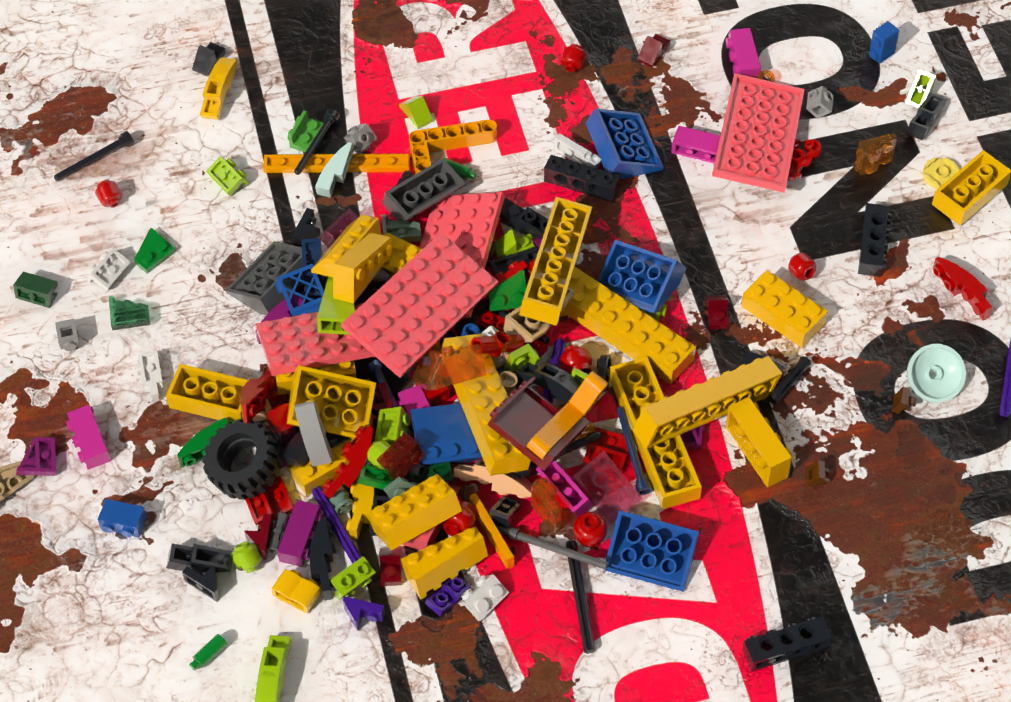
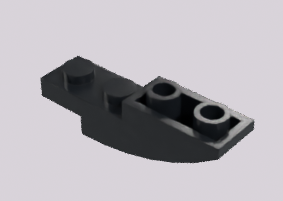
(523, 220)
(551, 377)
(321, 556)

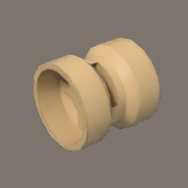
(509, 381)

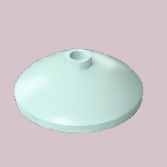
(948, 368)

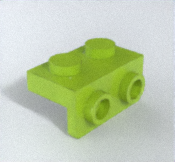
(351, 577)

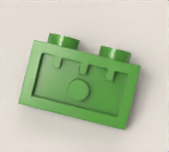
(303, 132)

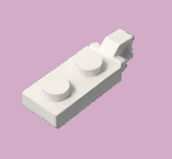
(575, 152)
(151, 373)

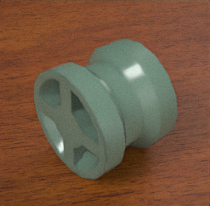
(342, 502)

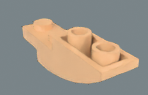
(503, 483)

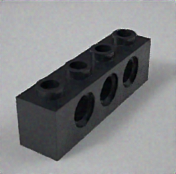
(581, 178)
(873, 240)
(759, 658)

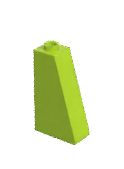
(333, 312)

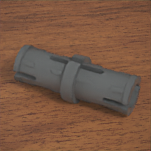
(278, 532)

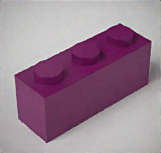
(299, 533)

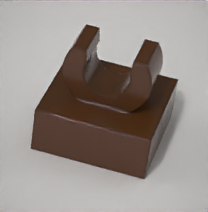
(903, 401)
(816, 474)

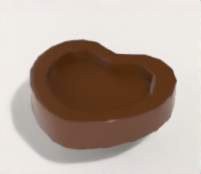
(468, 490)

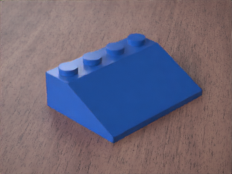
(623, 143)
(641, 276)
(444, 435)
(652, 550)

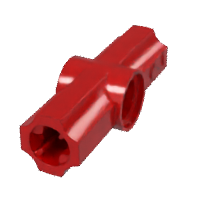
(498, 343)

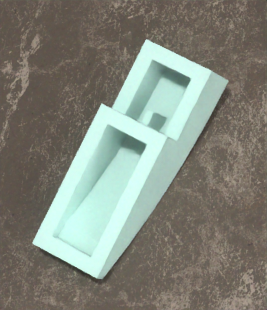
(334, 171)

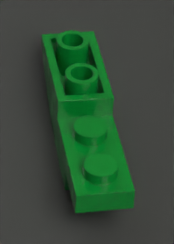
(194, 448)

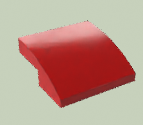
(614, 446)
(273, 501)

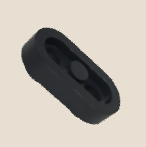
(603, 367)

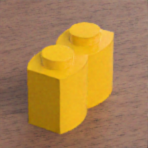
(296, 590)

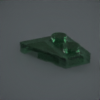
(128, 314)

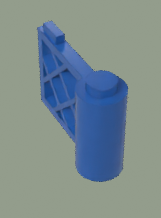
(310, 307)

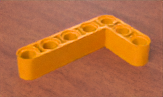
(448, 138)
(568, 416)

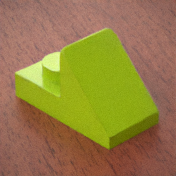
(510, 244)

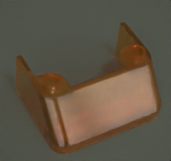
(448, 367)

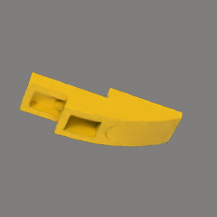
(216, 87)
(363, 503)

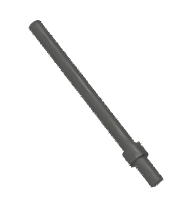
(516, 534)

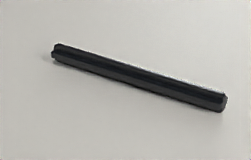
(581, 601)

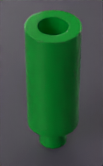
(463, 171)
(208, 652)

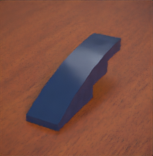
(311, 255)

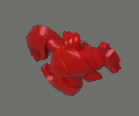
(801, 158)

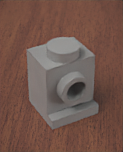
(67, 338)

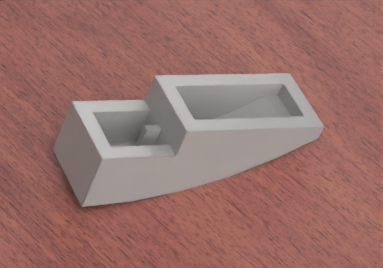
(313, 433)

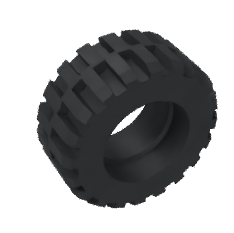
(257, 474)

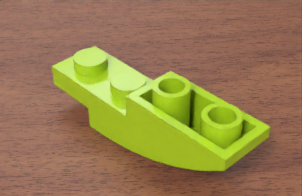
(272, 668)

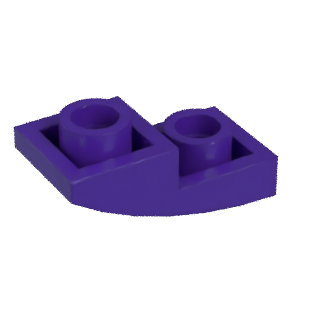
(448, 595)

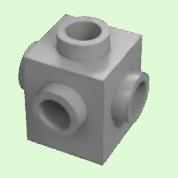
(820, 102)
(360, 137)

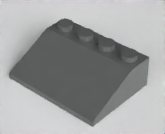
(257, 283)

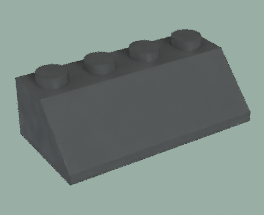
(422, 190)

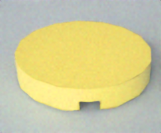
(938, 171)

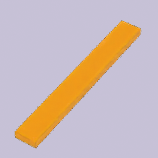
(359, 163)

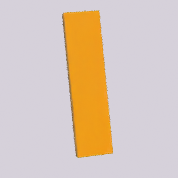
(492, 532)

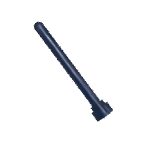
(642, 485)

